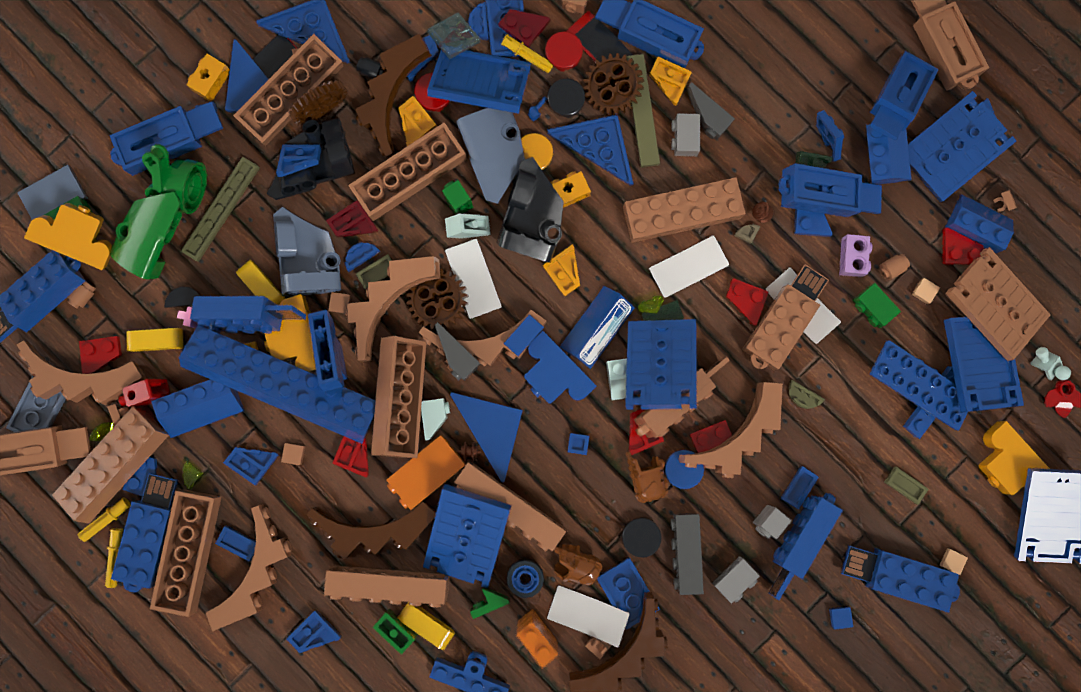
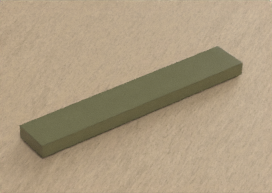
(644, 120)
(220, 209)

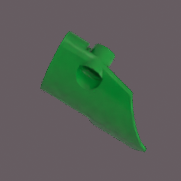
(149, 226)

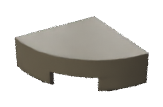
(747, 233)

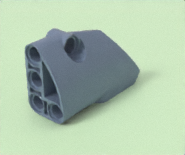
(491, 151)
(303, 256)

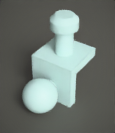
(1050, 364)

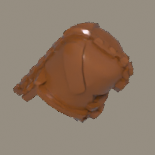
(648, 481)
(576, 565)

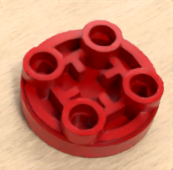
(564, 50)
(425, 101)

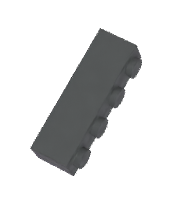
(687, 553)

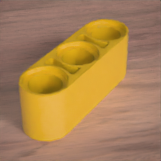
(259, 282)
(154, 339)
(426, 625)

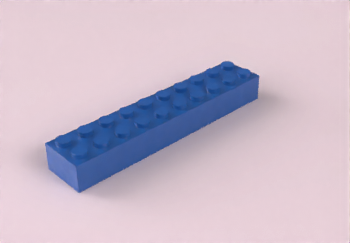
(277, 383)

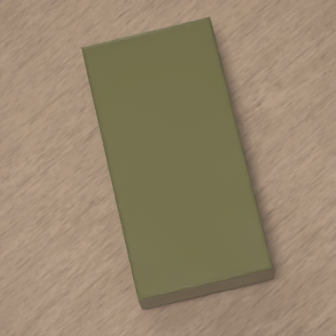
(375, 272)
(906, 485)

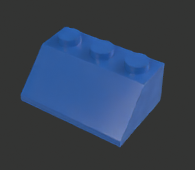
(888, 157)
(981, 224)

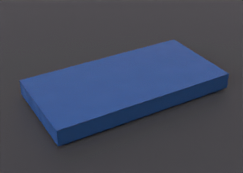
(495, 12)

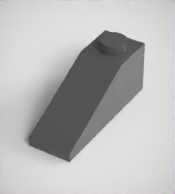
(712, 116)
(457, 356)

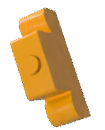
(72, 235)
(294, 338)
(1010, 460)

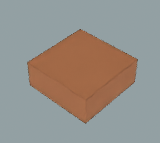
(339, 302)
(293, 454)

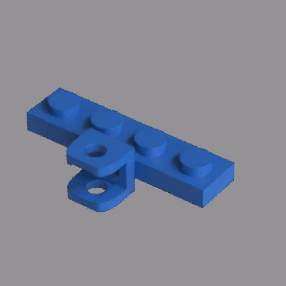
(920, 419)
(469, 677)

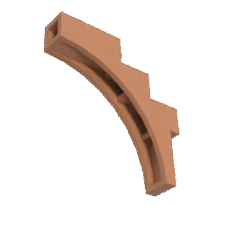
(381, 294)
(486, 349)
(103, 386)
(762, 418)
(268, 550)

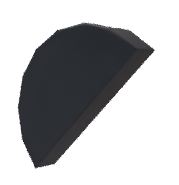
(180, 297)

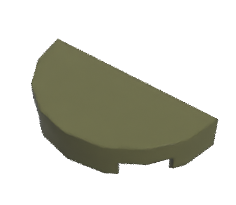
(802, 396)

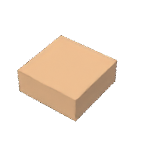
(925, 291)
(953, 561)

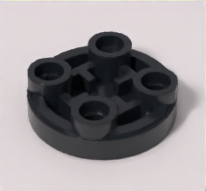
(566, 97)
(641, 537)

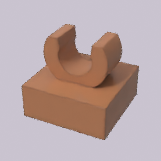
(1008, 201)
(117, 414)
(597, 647)

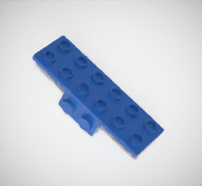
(918, 384)

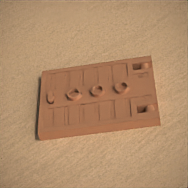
(998, 304)

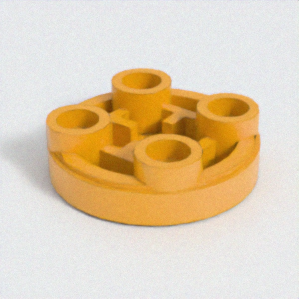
(539, 148)

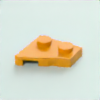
(670, 78)
(415, 120)
(564, 271)

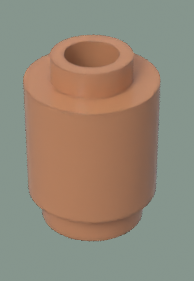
(894, 266)
(81, 295)

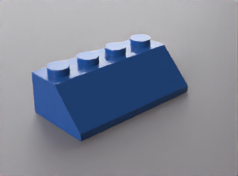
(196, 407)

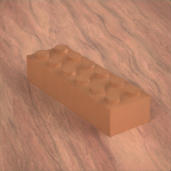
(269, 107)
(408, 171)
(683, 210)
(398, 397)
(110, 465)
(522, 513)
(185, 552)
(386, 585)

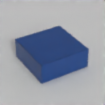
(578, 444)
(841, 617)

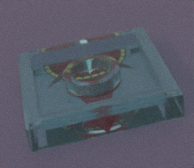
(453, 35)

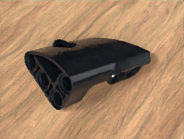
(333, 163)
(531, 213)

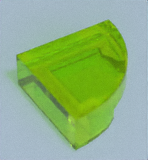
(651, 305)
(101, 431)
(191, 474)

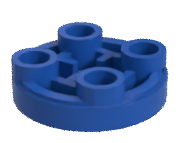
(682, 476)

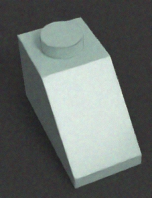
(467, 226)
(617, 378)
(433, 416)

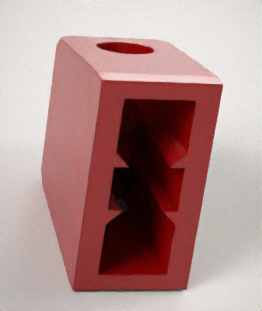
(144, 392)

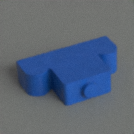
(327, 351)
(555, 372)

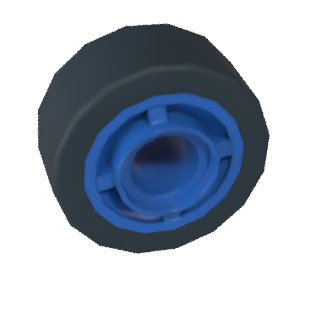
(522, 589)

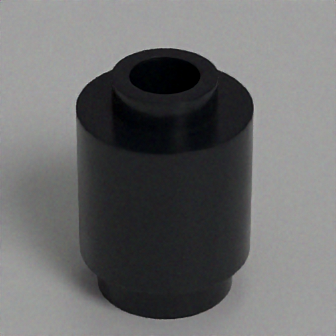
(369, 67)

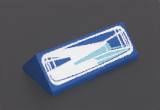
(597, 326)

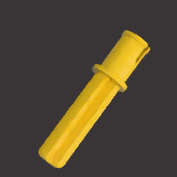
(526, 53)
(103, 520)
(114, 544)

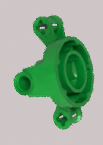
(184, 177)

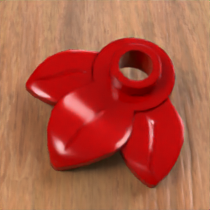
(1063, 401)

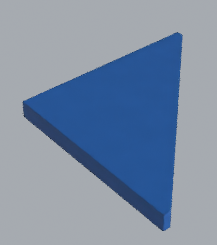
(305, 20)
(244, 79)
(599, 142)
(493, 428)

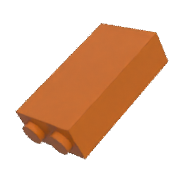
(425, 473)
(537, 638)

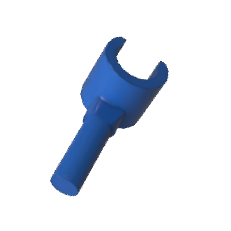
(533, 111)

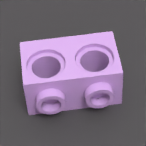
(850, 254)

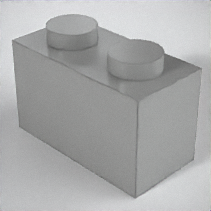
(686, 135)
(771, 522)
(736, 580)

